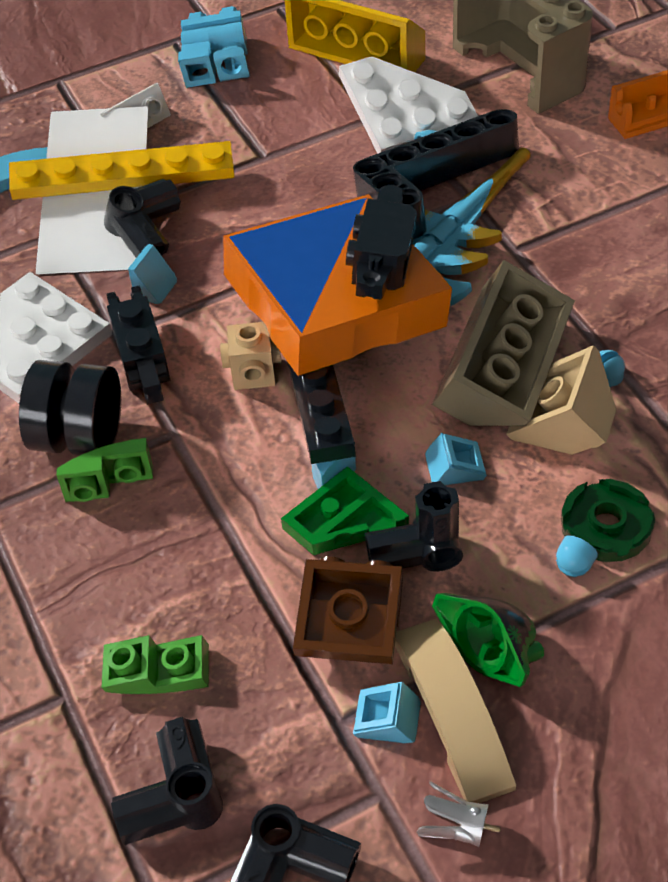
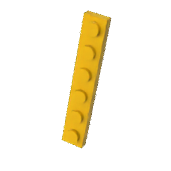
(118, 169)

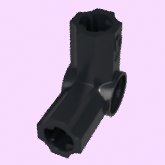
(132, 211)
(431, 537)
(165, 803)
(308, 851)

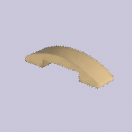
(457, 711)

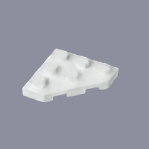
(401, 102)
(42, 325)

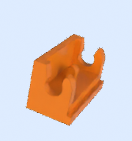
(640, 105)

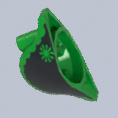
(490, 635)

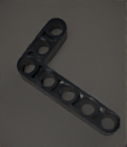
(438, 159)

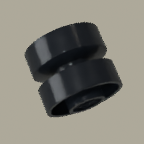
(69, 407)

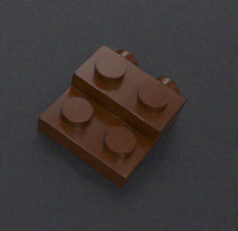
(348, 610)

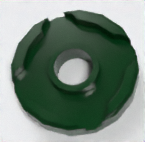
(611, 497)

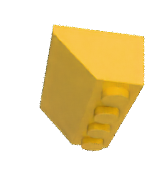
(353, 33)

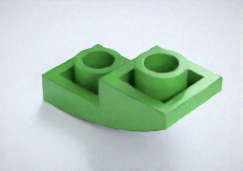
(91, 473)
(149, 668)

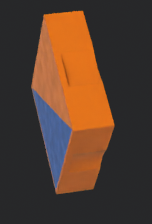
(303, 290)

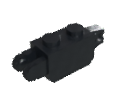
(382, 243)
(138, 344)

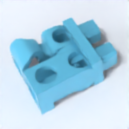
(211, 41)

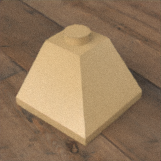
(572, 407)

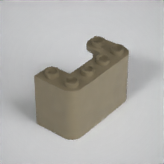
(539, 35)

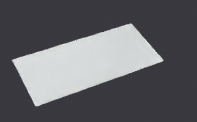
(73, 224)

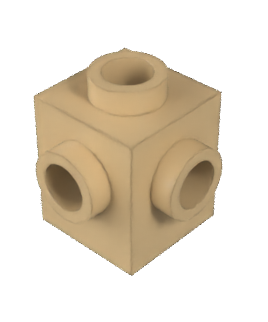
(250, 355)

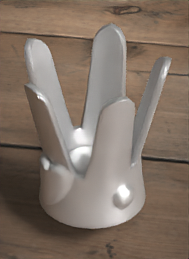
(467, 814)

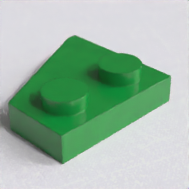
(341, 514)

